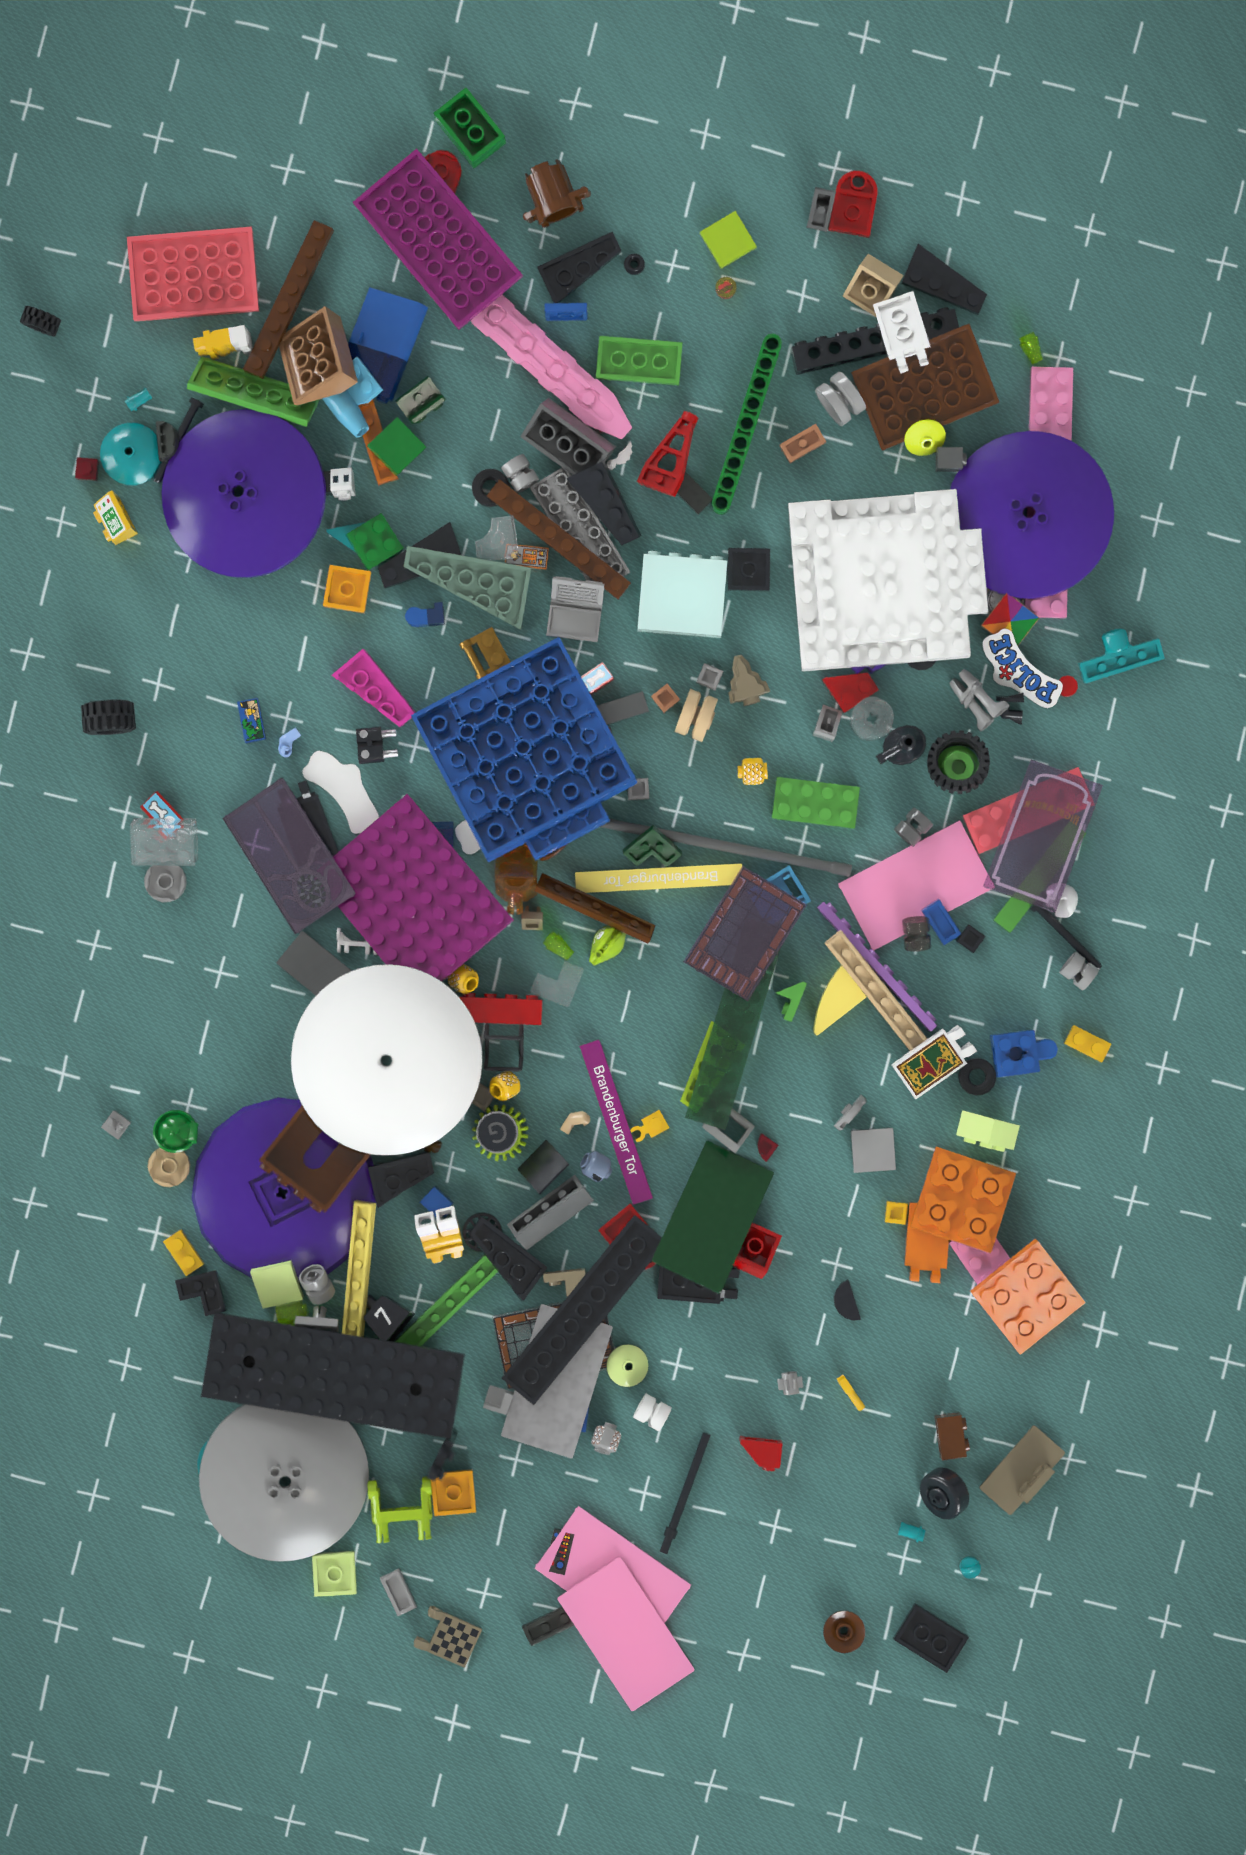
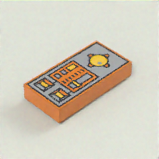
(530, 557)

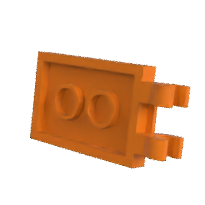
(924, 1251)

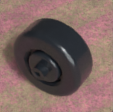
(944, 1493)

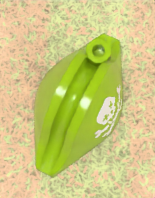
(606, 944)

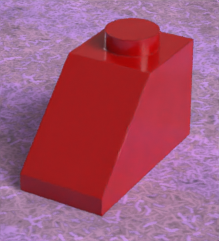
(763, 1451)

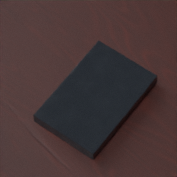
(930, 1637)

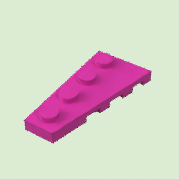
(371, 683)

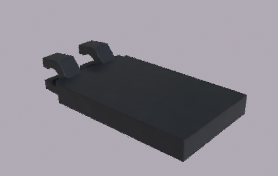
(313, 808)
(676, 1287)

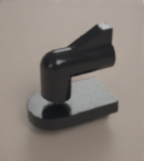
(1014, 715)

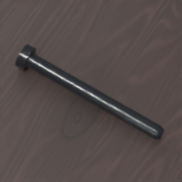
(195, 404)
(1066, 935)

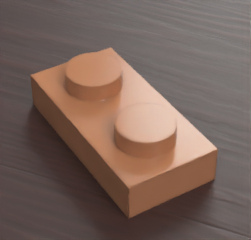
(802, 443)

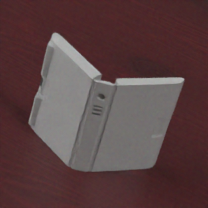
(575, 609)

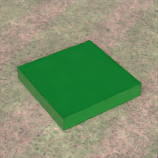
(396, 446)

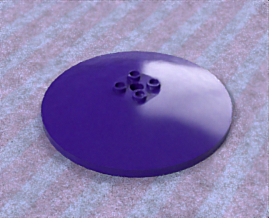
(279, 502)
(1070, 520)

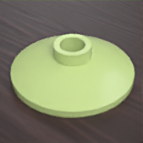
(617, 1361)

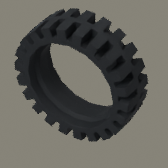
(958, 739)

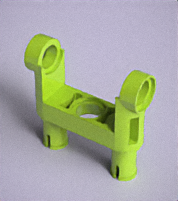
(382, 1517)

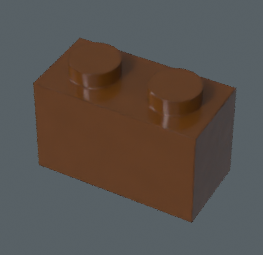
(951, 1436)

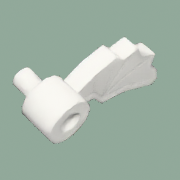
(622, 457)

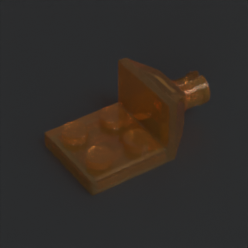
(516, 877)

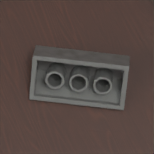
(566, 438)

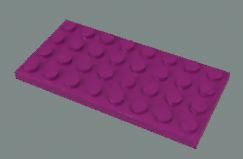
(437, 239)

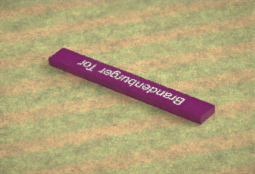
(616, 1122)

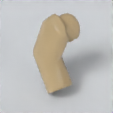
(575, 1119)

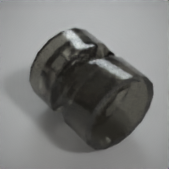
(916, 933)

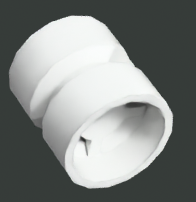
(652, 1412)

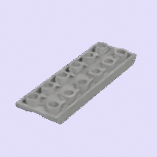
(573, 515)

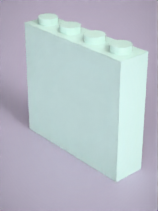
(682, 594)

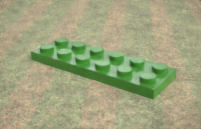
(249, 391)

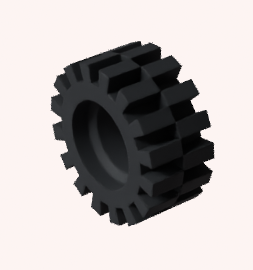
(40, 321)

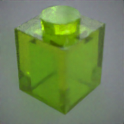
(287, 1312)

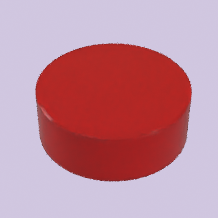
(1069, 686)

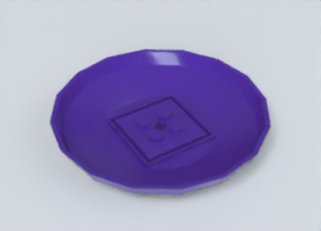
(241, 1205)

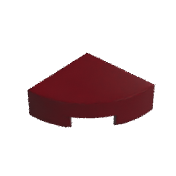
(766, 1147)

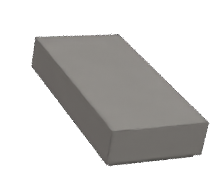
(398, 1592)

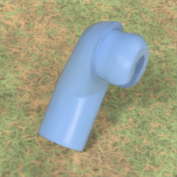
(285, 742)

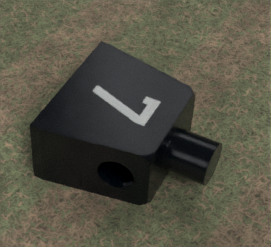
(387, 1317)

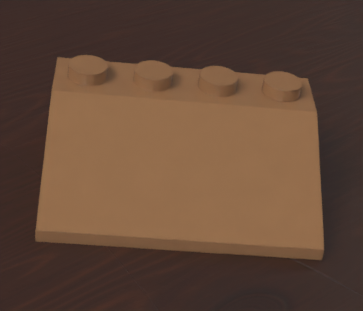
(317, 358)

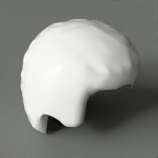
(1067, 902)

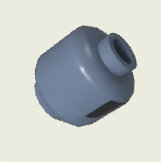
(596, 1166)

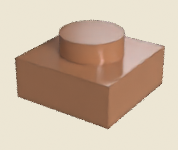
(665, 698)

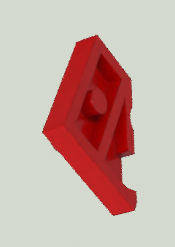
(850, 689)

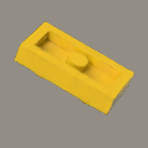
(1087, 1043)
(183, 1252)

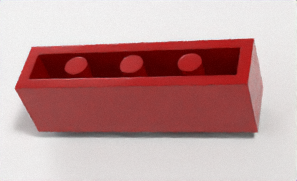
(504, 1010)

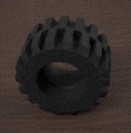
(108, 717)

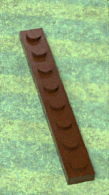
(288, 299)
(558, 539)

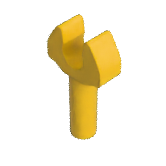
(850, 1392)

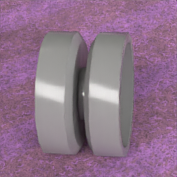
(840, 398)

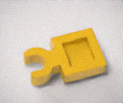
(653, 1124)

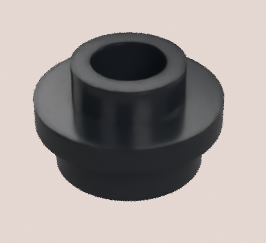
(634, 258)

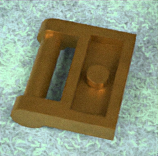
(490, 648)

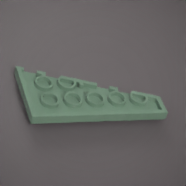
(485, 583)

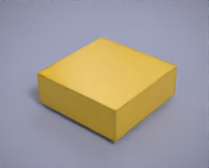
(896, 1212)

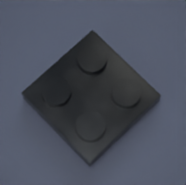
(748, 569)

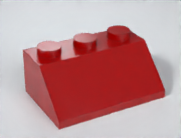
(757, 1251)

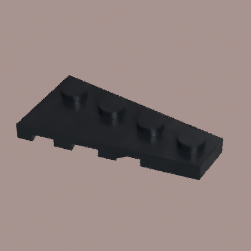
(604, 498)
(441, 540)
(511, 1261)

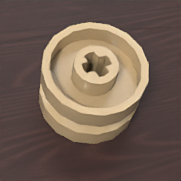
(696, 715)

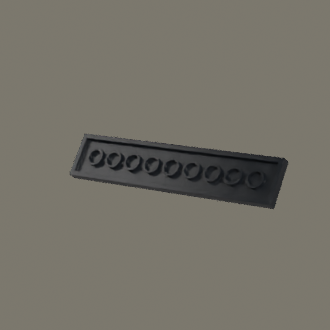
(583, 1310)

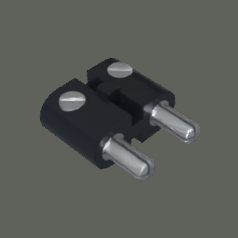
(371, 745)

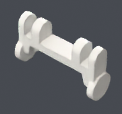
(343, 940)

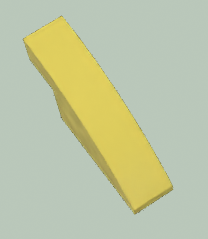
(837, 999)

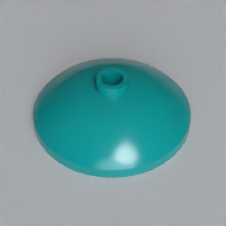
(131, 468)

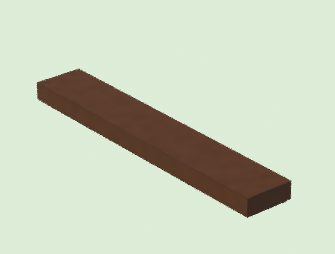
(595, 908)

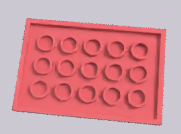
(193, 274)

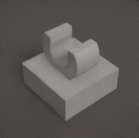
(116, 1124)

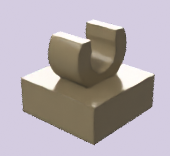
(532, 920)

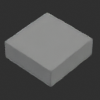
(709, 677)
(640, 790)

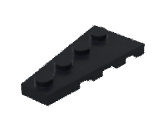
(577, 266)
(940, 281)

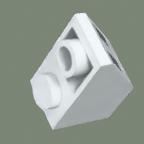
(342, 483)

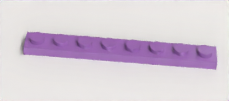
(883, 972)

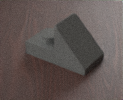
(821, 209)

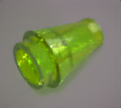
(1031, 347)
(555, 943)

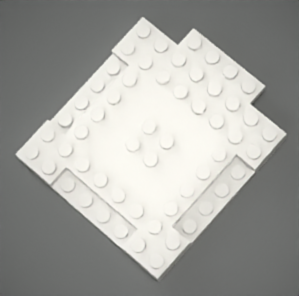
(884, 580)

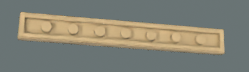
(875, 990)

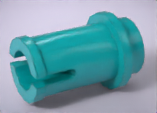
(138, 399)
(911, 1532)

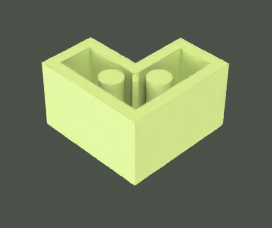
(987, 1131)

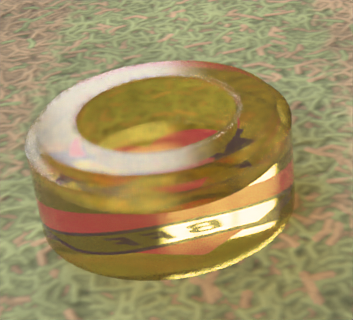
(725, 287)

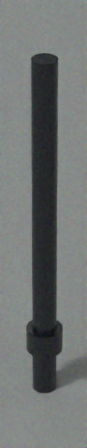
(671, 1532)

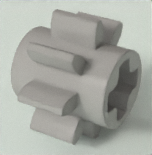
(790, 1383)

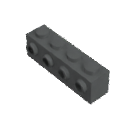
(550, 1212)

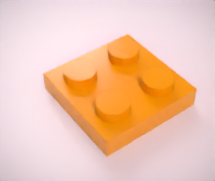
(347, 589)
(454, 1493)

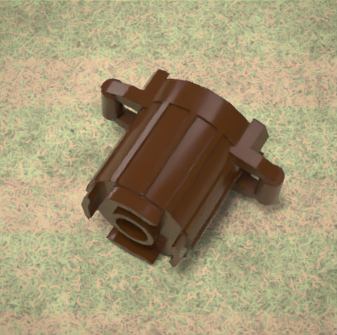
(552, 194)

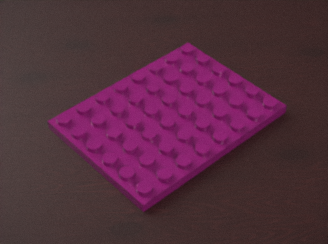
(417, 894)

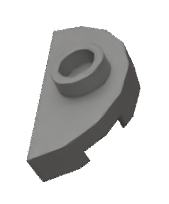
(850, 1112)

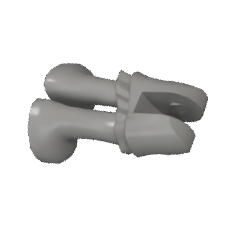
(968, 696)

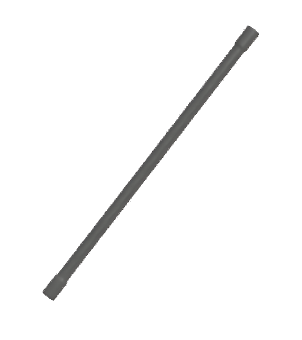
(832, 867)

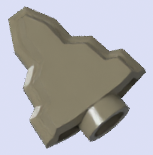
(746, 684)

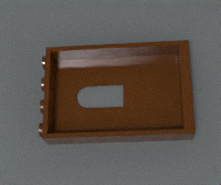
(317, 1185)

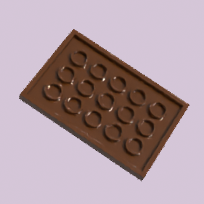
(941, 391)

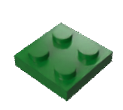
(374, 541)

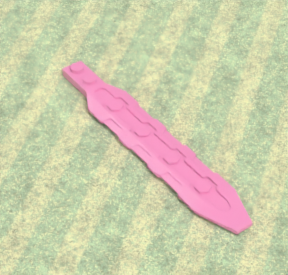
(552, 367)

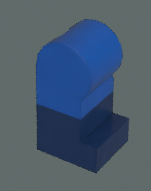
(426, 617)

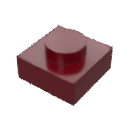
(86, 469)

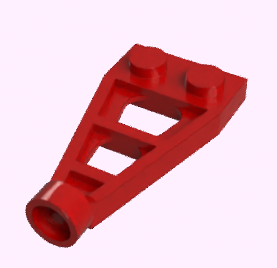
(661, 479)

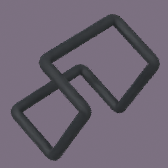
(501, 1037)

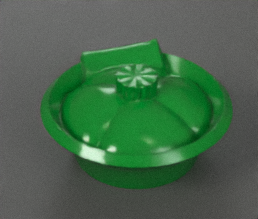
(175, 1131)

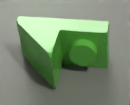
(793, 993)

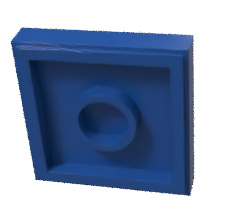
(566, 311)

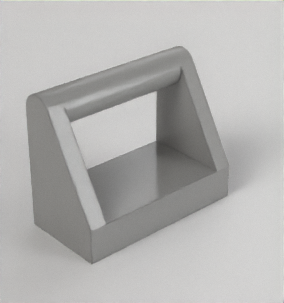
(723, 1138)

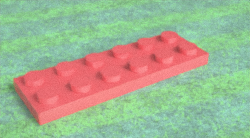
(989, 822)

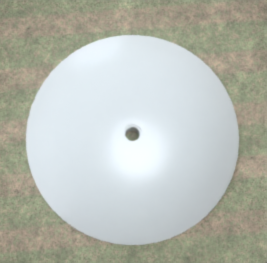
(431, 1050)

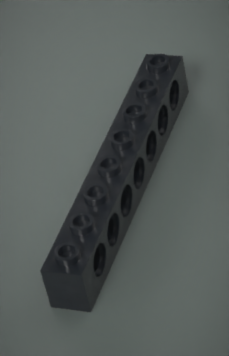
(804, 363)

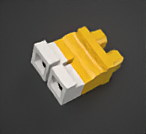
(224, 342)
(442, 1240)

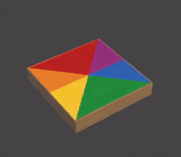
(1010, 615)

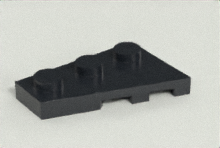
(396, 1176)

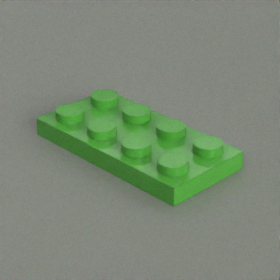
(639, 360)
(815, 802)

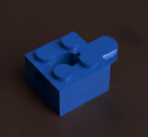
(1020, 1052)

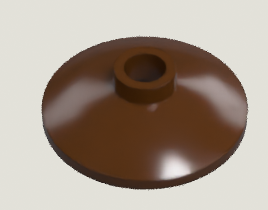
(848, 1641)

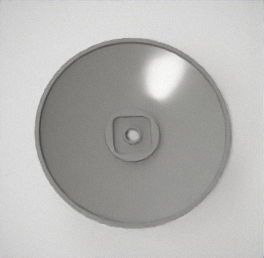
(277, 1521)

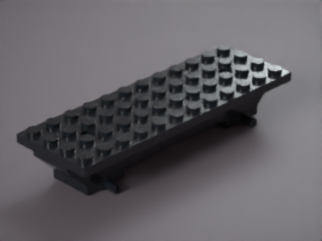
(333, 1375)

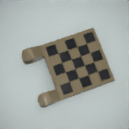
(452, 1639)

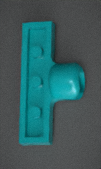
(1120, 656)

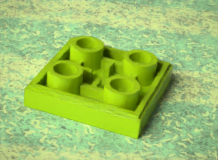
(728, 239)

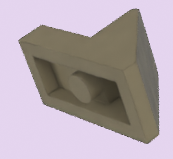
(571, 1278)

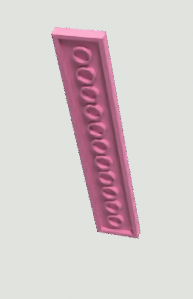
(1051, 413)

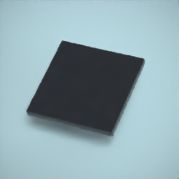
(543, 1166)

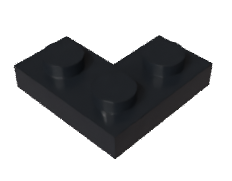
(207, 1287)

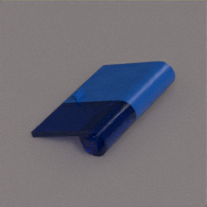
(386, 337)

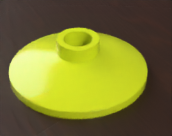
(923, 431)

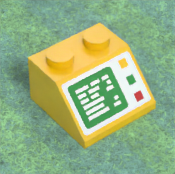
(114, 518)

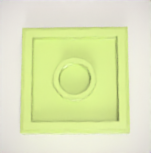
(277, 1284)
(334, 1573)

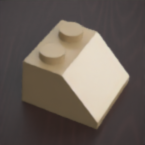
(872, 284)

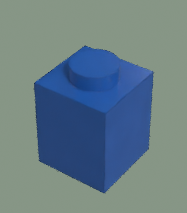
(436, 1200)

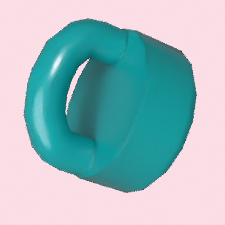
(970, 1567)

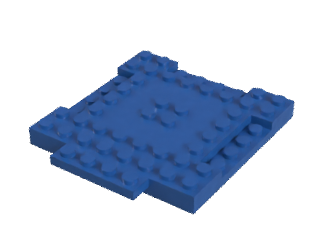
(526, 754)

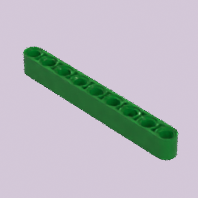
(746, 414)

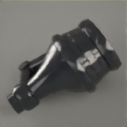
(895, 749)

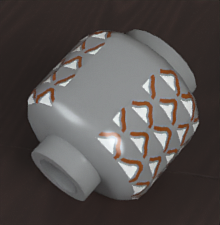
(606, 1438)

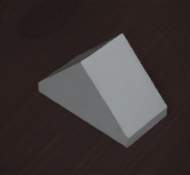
(827, 723)

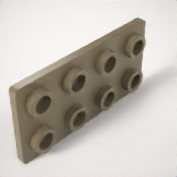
(1023, 1471)

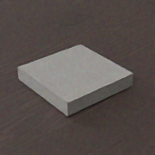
(873, 1150)

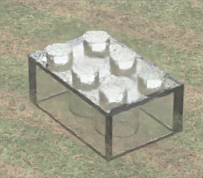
(164, 842)

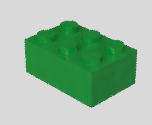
(469, 128)

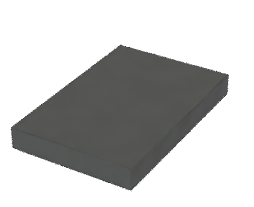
(311, 964)

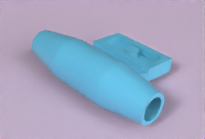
(345, 404)

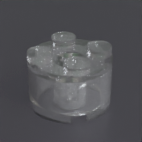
(876, 707)

